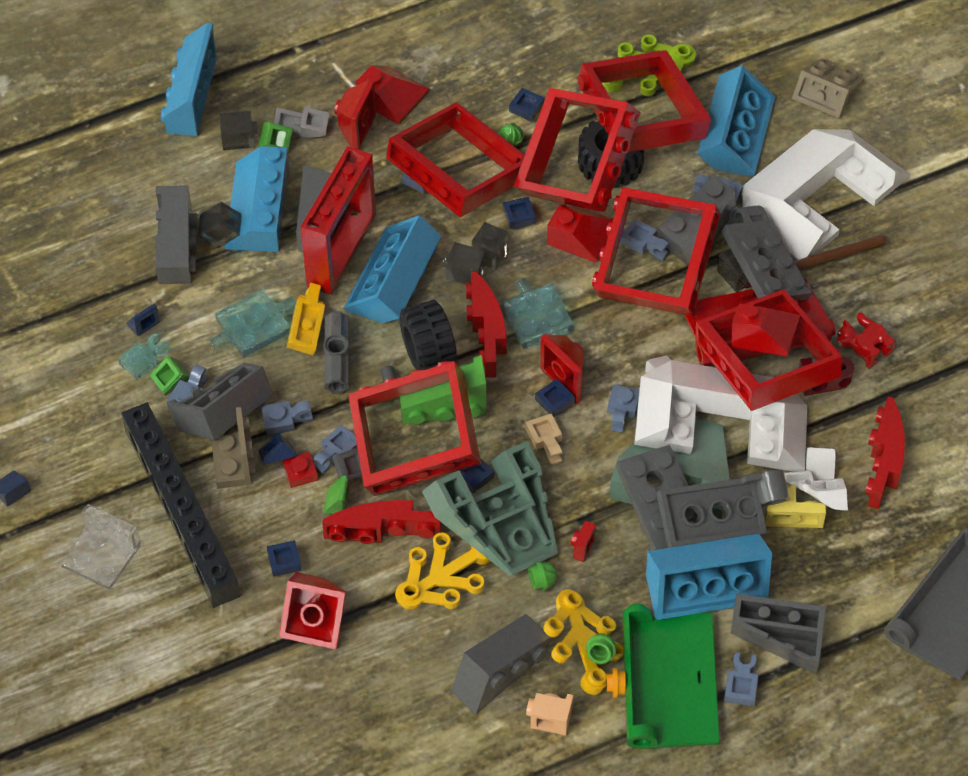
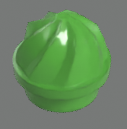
(512, 133)
(542, 575)
(601, 648)

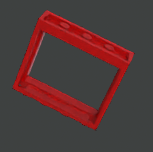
(694, 118)
(544, 139)
(403, 155)
(348, 184)
(697, 265)
(755, 395)
(427, 467)

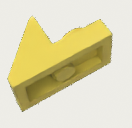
(795, 514)

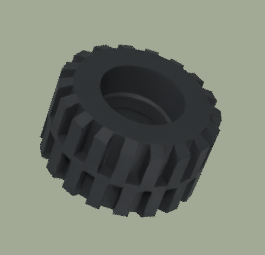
(590, 151)
(427, 335)

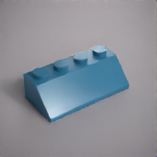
(190, 82)
(737, 123)
(260, 198)
(393, 270)
(707, 575)

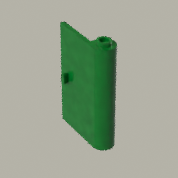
(662, 686)

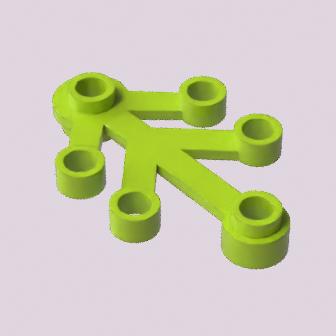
(682, 55)

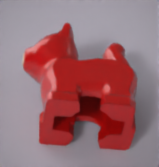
(869, 342)

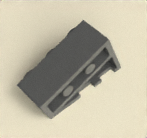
(312, 184)
(682, 228)
(175, 235)
(213, 410)
(781, 628)
(499, 662)

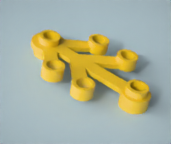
(439, 576)
(572, 606)

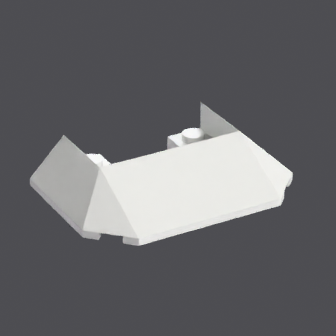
(804, 170)
(679, 389)

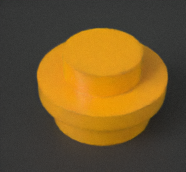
(616, 683)

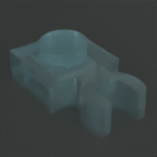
(141, 358)

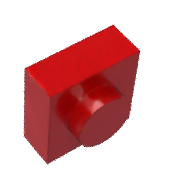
(300, 470)
(583, 540)

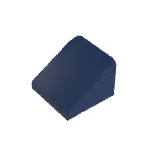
(144, 320)
(276, 450)
(13, 487)

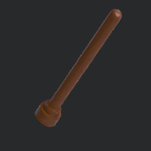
(839, 252)

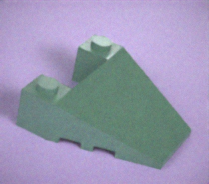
(704, 464)
(505, 522)

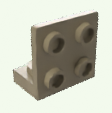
(826, 87)
(234, 455)

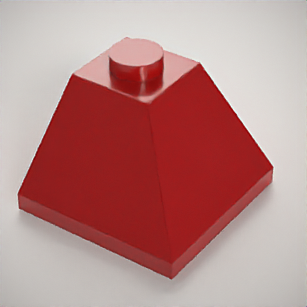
(394, 92)
(356, 112)
(578, 231)
(763, 329)
(563, 361)
(312, 611)

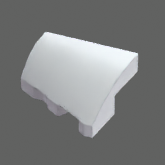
(829, 492)

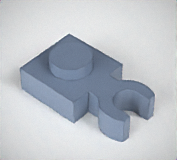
(741, 683)

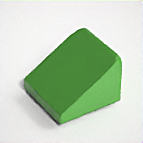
(275, 135)
(169, 374)
(337, 496)

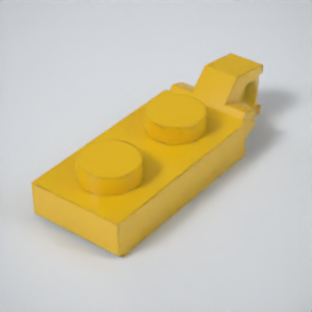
(306, 321)

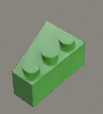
(437, 401)

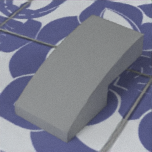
(305, 124)

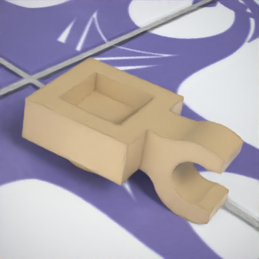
(546, 434)

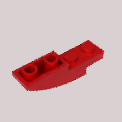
(487, 321)
(887, 450)
(370, 520)

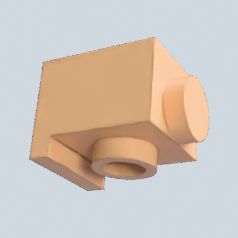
(550, 712)

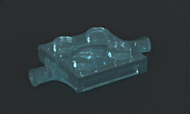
(536, 313)
(252, 323)

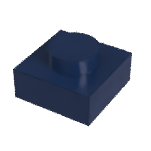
(526, 104)
(519, 213)
(555, 398)
(477, 476)
(284, 558)

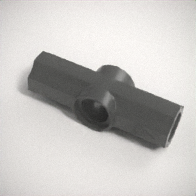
(336, 364)

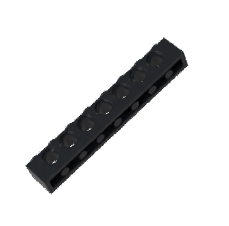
(181, 505)

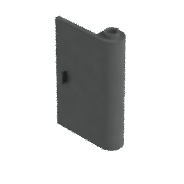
(936, 613)

